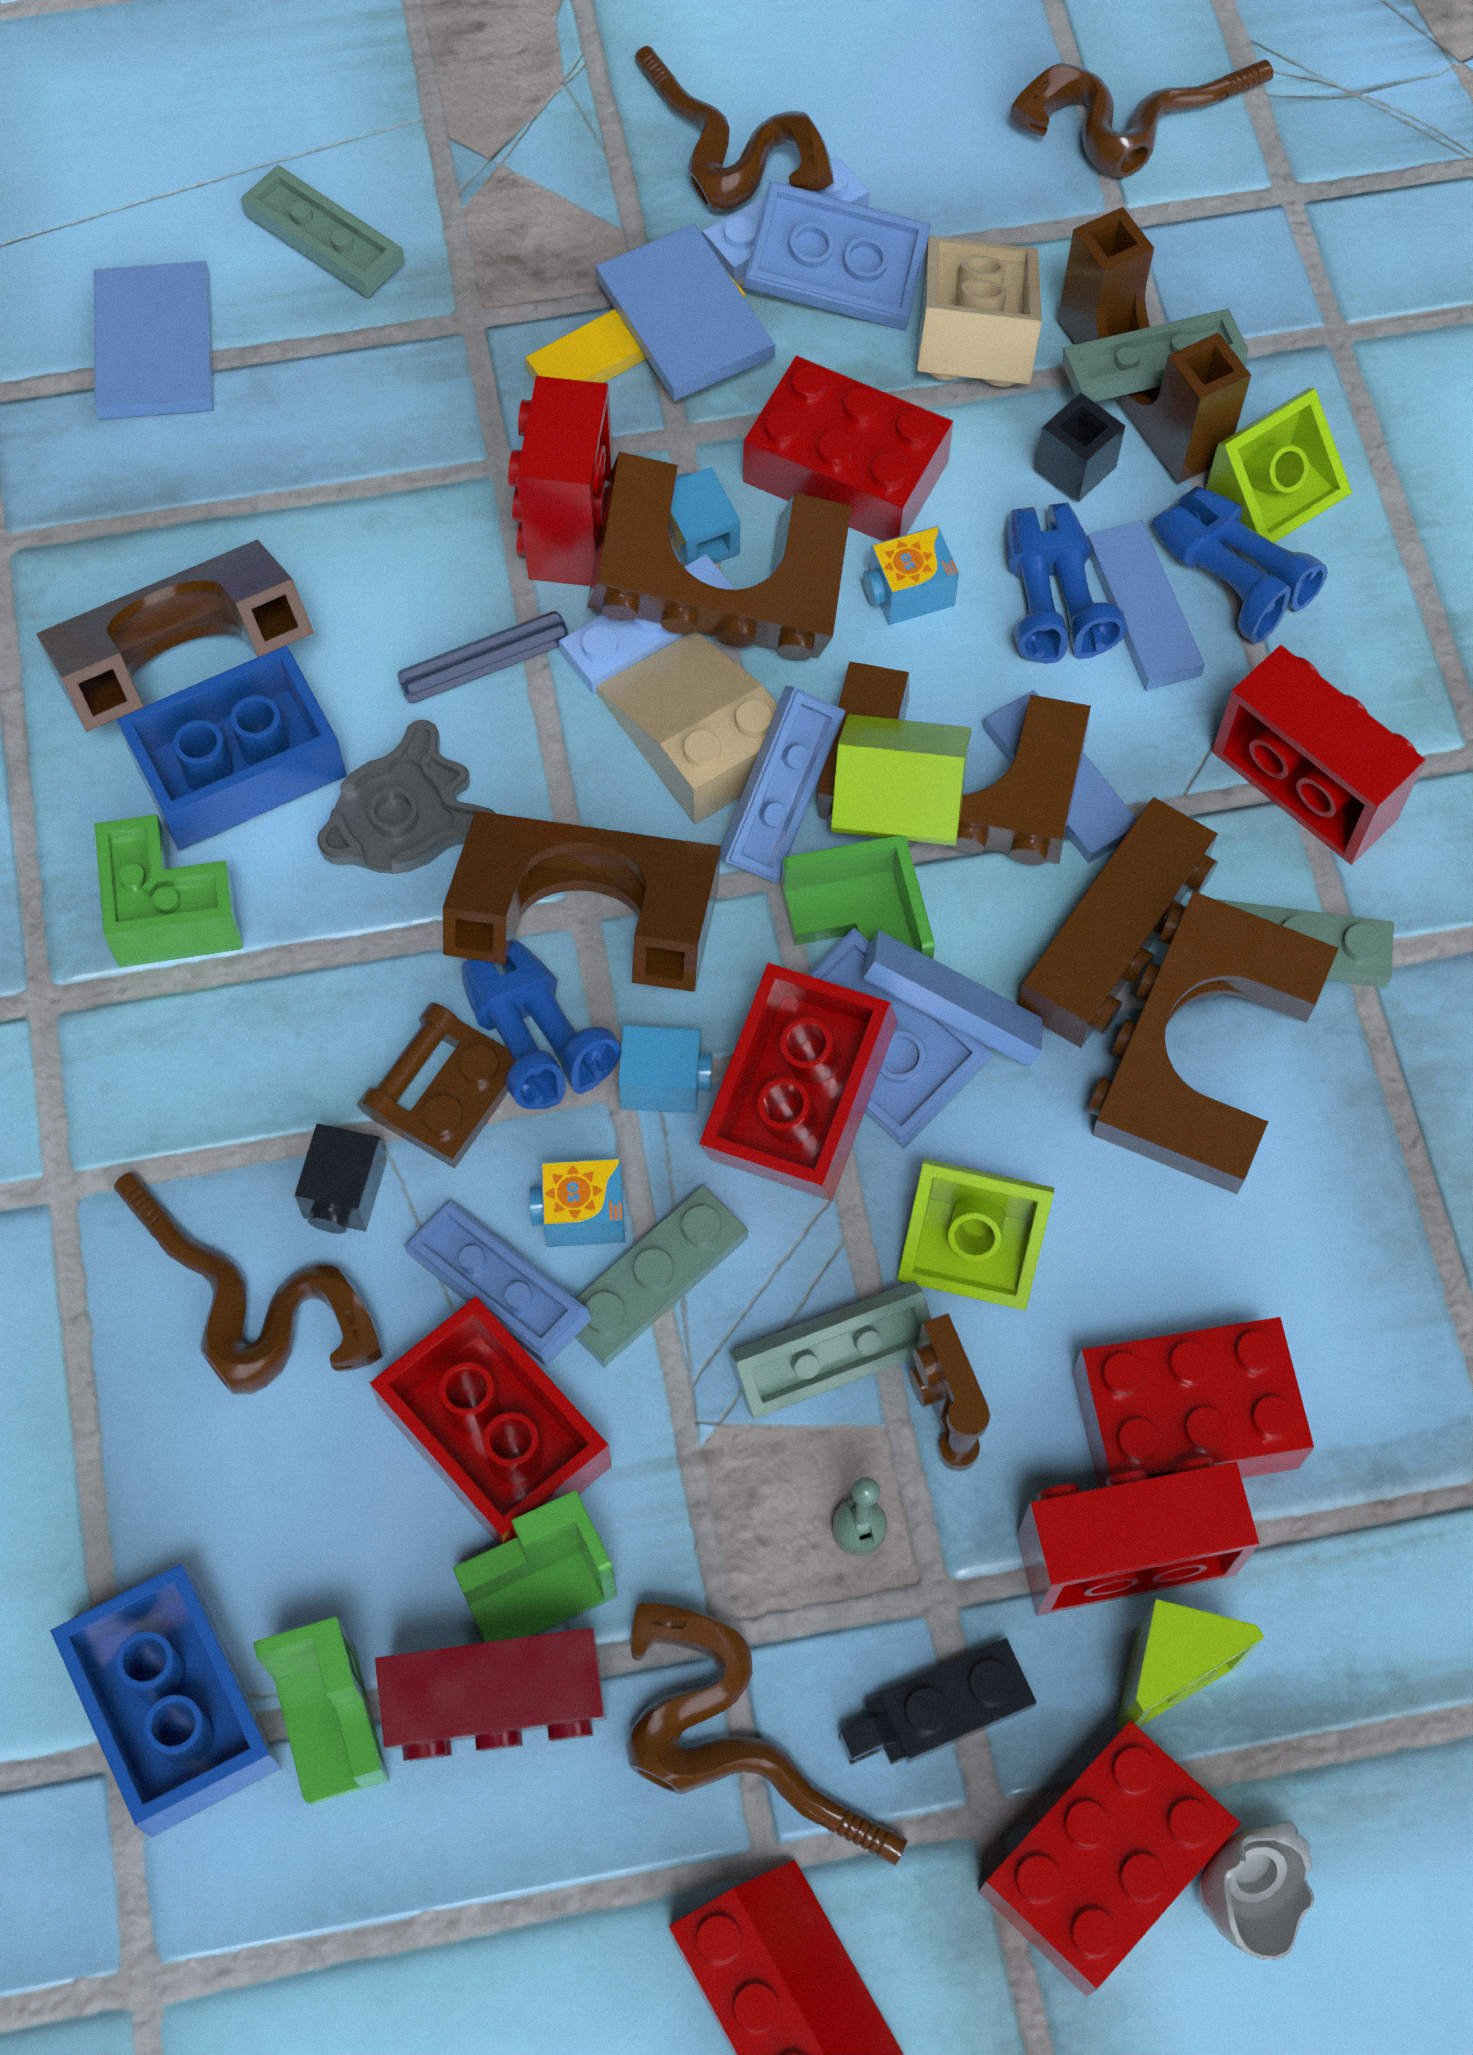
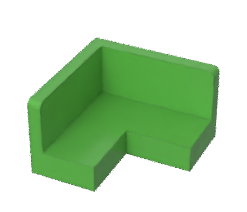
(859, 888)
(155, 910)
(540, 1576)
(324, 1709)

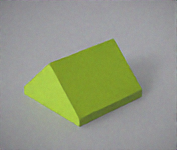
(1281, 468)
(900, 779)
(975, 1234)
(1178, 1655)

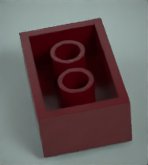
(490, 1693)

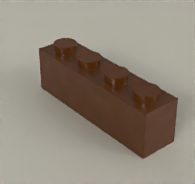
(1118, 922)

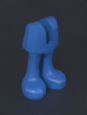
(1200, 535)
(1063, 553)
(528, 991)

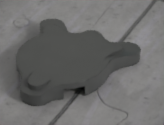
(400, 808)

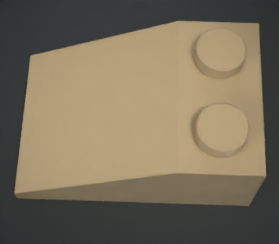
(979, 311)
(693, 721)

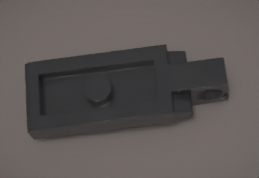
(942, 1707)

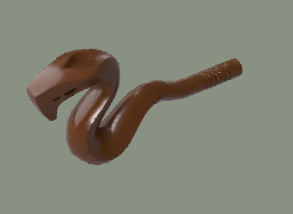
(1114, 151)
(732, 186)
(255, 1366)
(655, 1735)

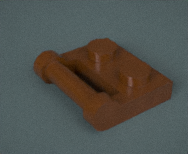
(458, 1097)
(948, 1383)

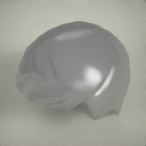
(1259, 1889)

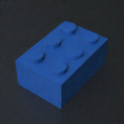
(232, 747)
(165, 1700)

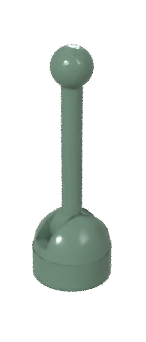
(860, 1517)

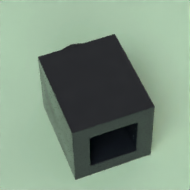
(1079, 446)
(340, 1179)

